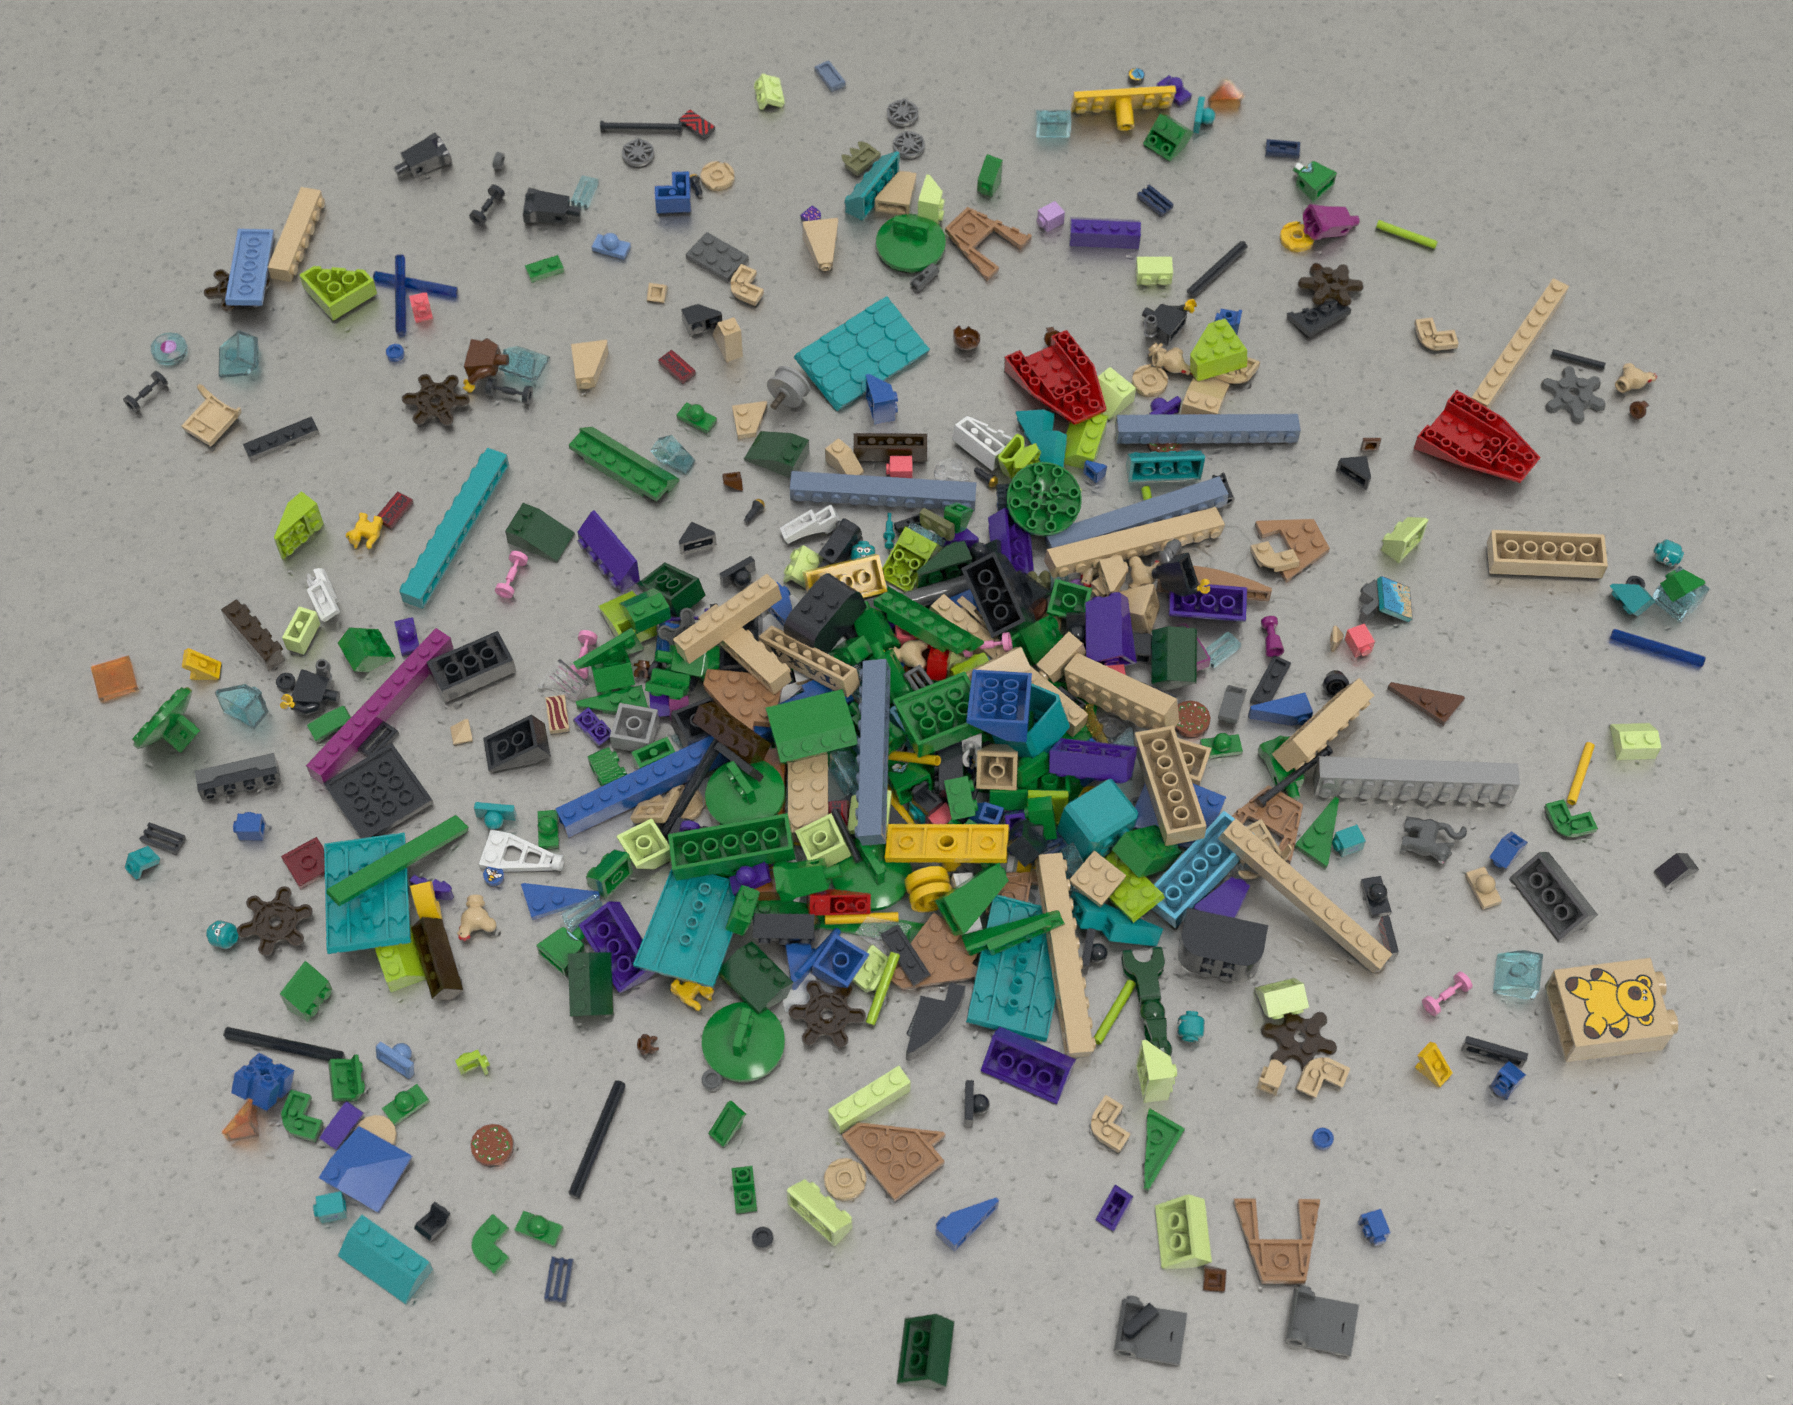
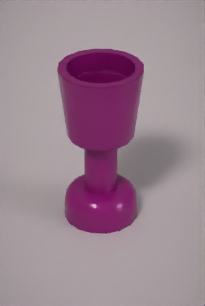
(1273, 642)

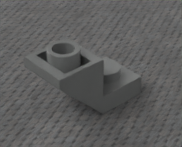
(1370, 599)
(1232, 704)

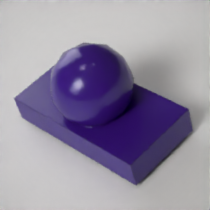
(1181, 95)
(1161, 407)
(406, 635)
(751, 877)

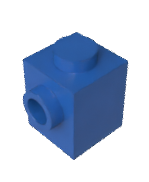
(249, 826)

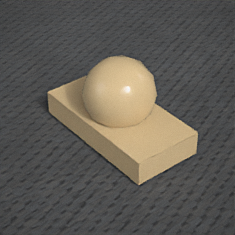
(1483, 887)

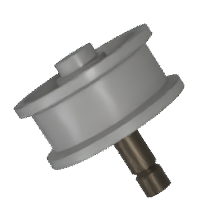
(787, 387)

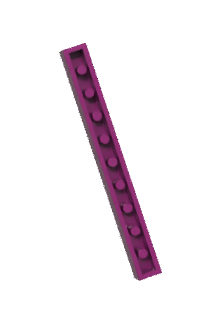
(378, 708)

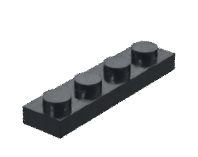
(281, 438)

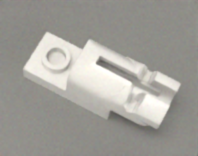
(322, 595)
(970, 747)

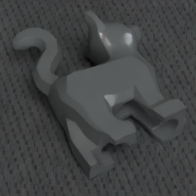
(1426, 837)

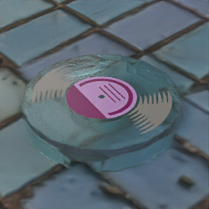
(169, 348)

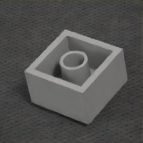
(634, 727)

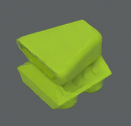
(1016, 457)

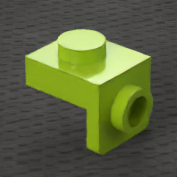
(469, 1061)

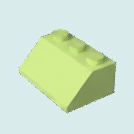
(1155, 1073)
(819, 1211)
(1183, 1233)

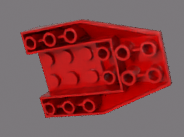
(1060, 378)
(1477, 440)

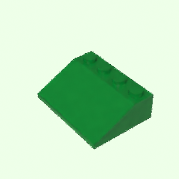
(937, 714)
(811, 727)
(1018, 798)

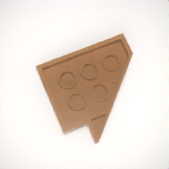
(741, 696)
(941, 954)
(895, 1155)

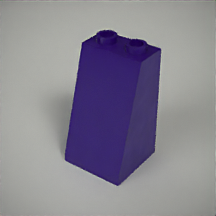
(1109, 630)

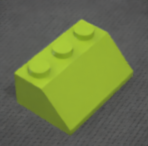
(1085, 440)
(401, 964)

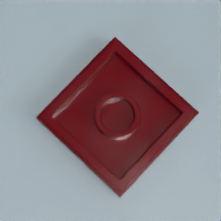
(306, 862)

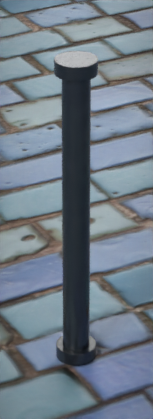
(640, 126)
(1262, 800)

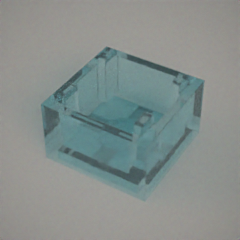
(1682, 607)

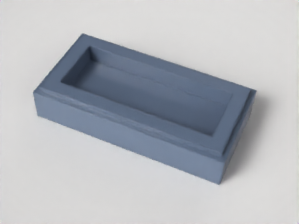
(830, 76)

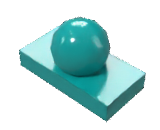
(1202, 115)
(494, 813)

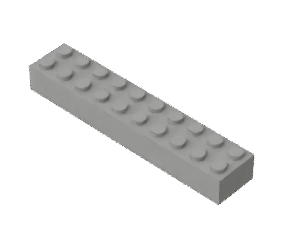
(1416, 779)

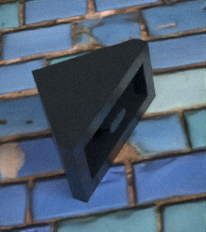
(1356, 470)
(696, 538)
(1676, 869)

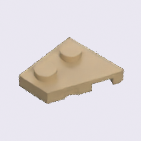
(748, 418)
(656, 808)

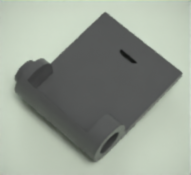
(1318, 1322)
(1153, 1341)

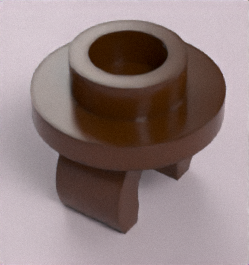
(1050, 332)
(1638, 409)
(642, 666)
(644, 1044)

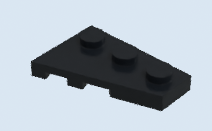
(1317, 319)

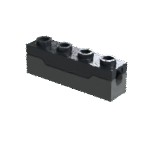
(237, 776)

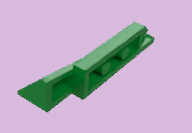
(1011, 934)

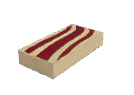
(557, 714)

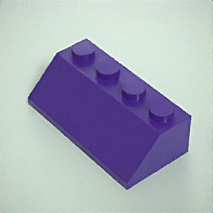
(1105, 233)
(1014, 541)
(608, 552)
(1219, 603)
(1092, 760)
(614, 932)
(1028, 1065)

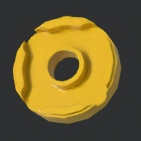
(1292, 243)

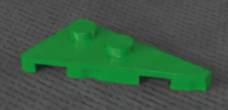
(1318, 838)

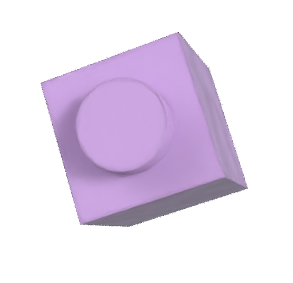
(1050, 216)

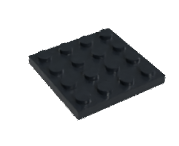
(378, 793)

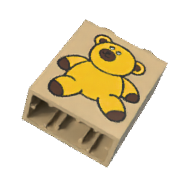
(1610, 1009)

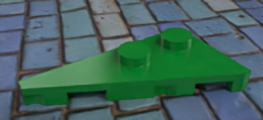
(617, 647)
(610, 702)
(1161, 1140)

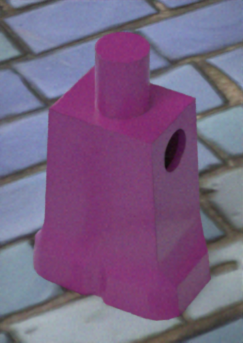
(1327, 221)

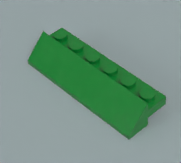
(622, 464)
(925, 623)

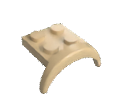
(210, 418)
(1264, 835)

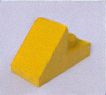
(200, 665)
(1433, 1064)

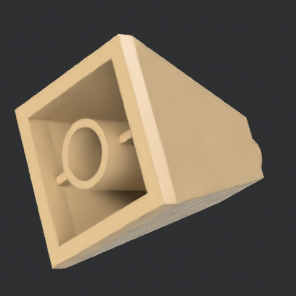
(820, 241)
(1143, 607)
(997, 767)

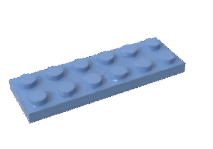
(249, 267)

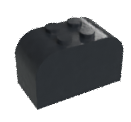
(999, 595)
(824, 613)
(1221, 946)

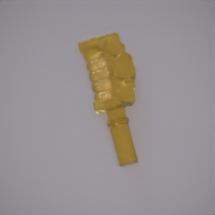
(1093, 725)

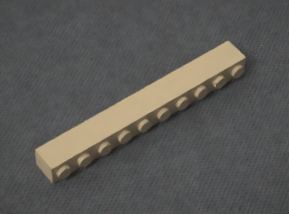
(1520, 343)
(1133, 542)
(952, 612)
(1305, 896)
(1064, 957)

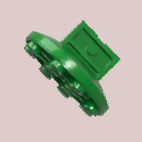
(910, 242)
(1044, 499)
(169, 723)
(739, 797)
(874, 876)
(743, 1043)

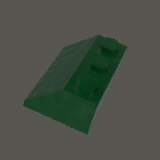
(1174, 657)
(755, 978)
(590, 984)
(925, 1351)

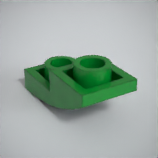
(328, 723)
(744, 1189)

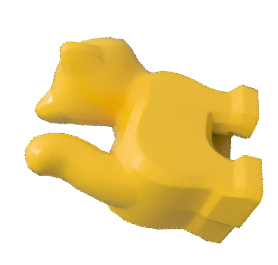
(365, 529)
(689, 990)

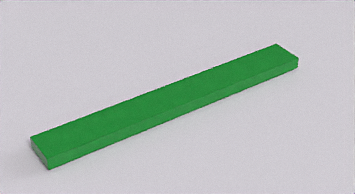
(397, 860)

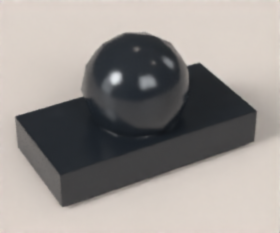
(979, 550)
(738, 573)
(1077, 625)
(1376, 896)
(1095, 952)
(973, 1103)

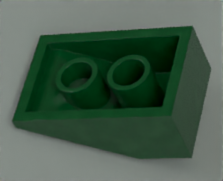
(778, 452)
(538, 533)
(944, 565)
(677, 587)

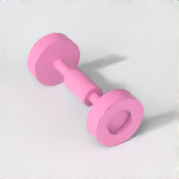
(505, 590)
(587, 638)
(1006, 642)
(1431, 1005)

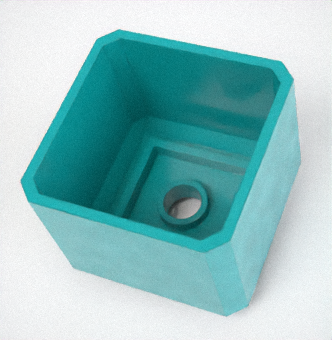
(1049, 724)
(1097, 819)

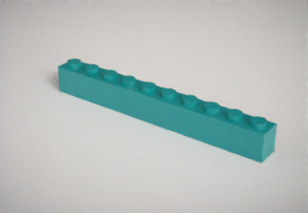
(454, 528)

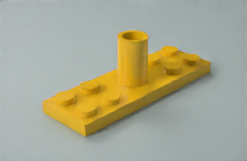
(1123, 102)
(947, 843)

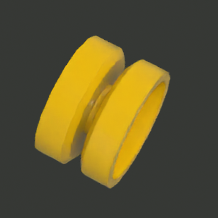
(926, 886)

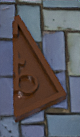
(1433, 703)

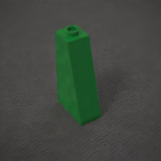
(970, 899)

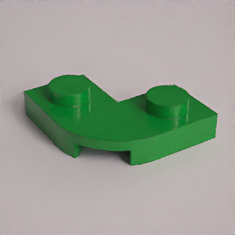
(1567, 824)
(295, 1119)
(485, 1246)

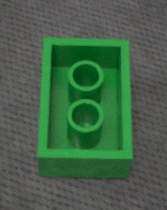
(1145, 851)

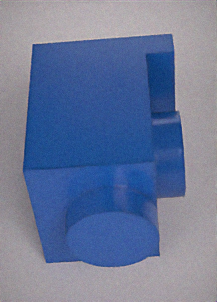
(1231, 316)
(1374, 1227)

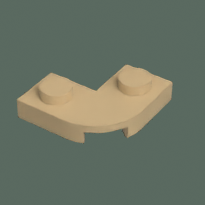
(742, 287)
(1431, 338)
(1241, 375)
(1279, 561)
(971, 610)
(1319, 1070)
(1104, 1127)

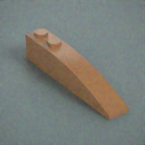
(1255, 590)

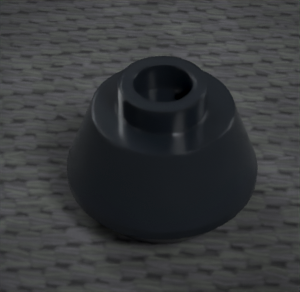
(1335, 682)

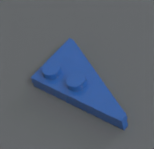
(548, 900)

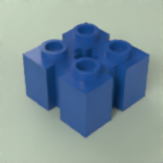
(262, 1081)

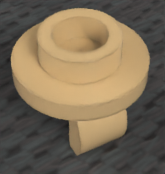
(1155, 347)

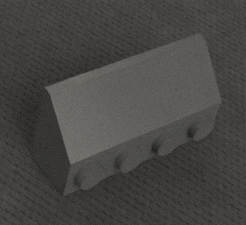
(1553, 895)

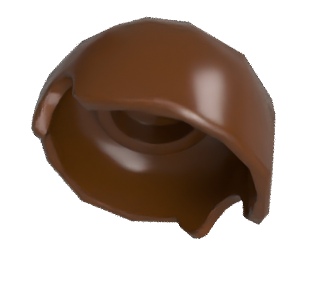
(966, 338)

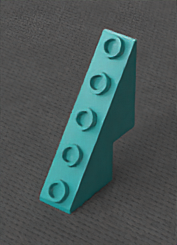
(1039, 430)
(1113, 922)

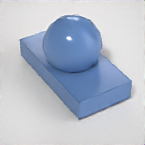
(611, 245)
(396, 1058)

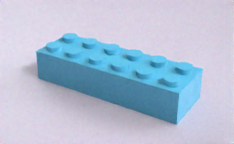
(1195, 873)

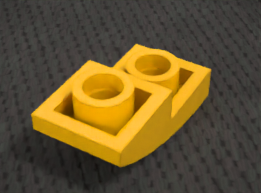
(425, 900)

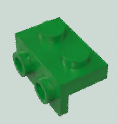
(668, 683)
(960, 797)
(346, 1079)

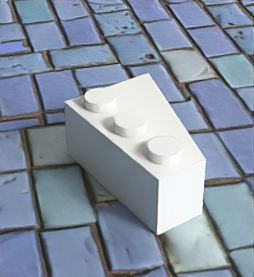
(980, 441)

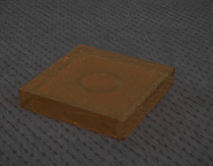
(114, 678)

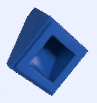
(1094, 470)

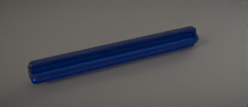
(417, 284)
(400, 295)
(1657, 647)

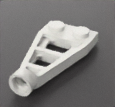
(496, 848)

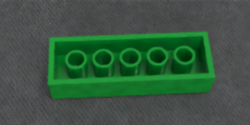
(731, 846)

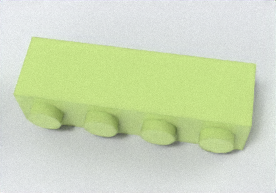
(869, 1100)

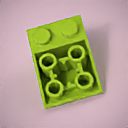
(297, 524)
(907, 558)
(618, 621)

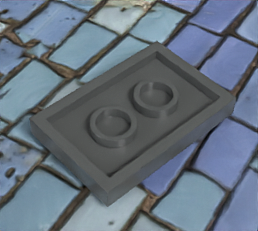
(716, 256)

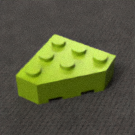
(337, 288)
(1217, 351)

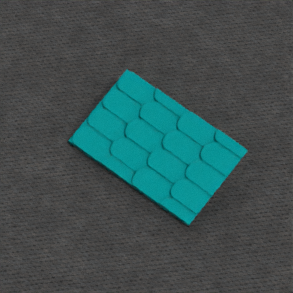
(869, 343)
(378, 914)
(689, 930)
(1016, 984)

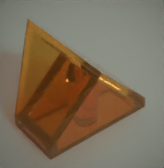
(1225, 90)
(244, 1124)

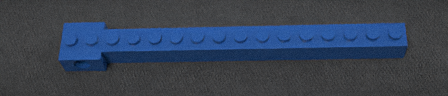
(654, 778)

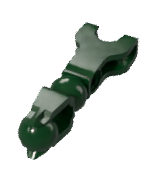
(1149, 995)

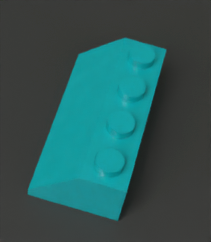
(863, 197)
(1165, 466)
(384, 1259)

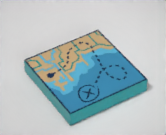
(1394, 599)

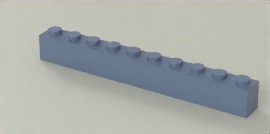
(1207, 428)
(880, 490)
(1166, 506)
(873, 752)

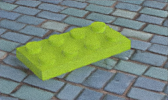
(1134, 895)

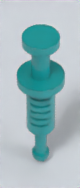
(889, 535)

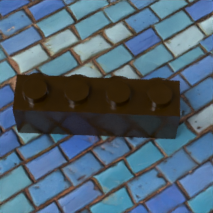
(883, 445)
(252, 634)
(731, 732)
(437, 958)

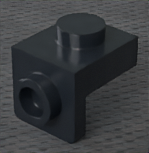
(925, 799)
(433, 1222)

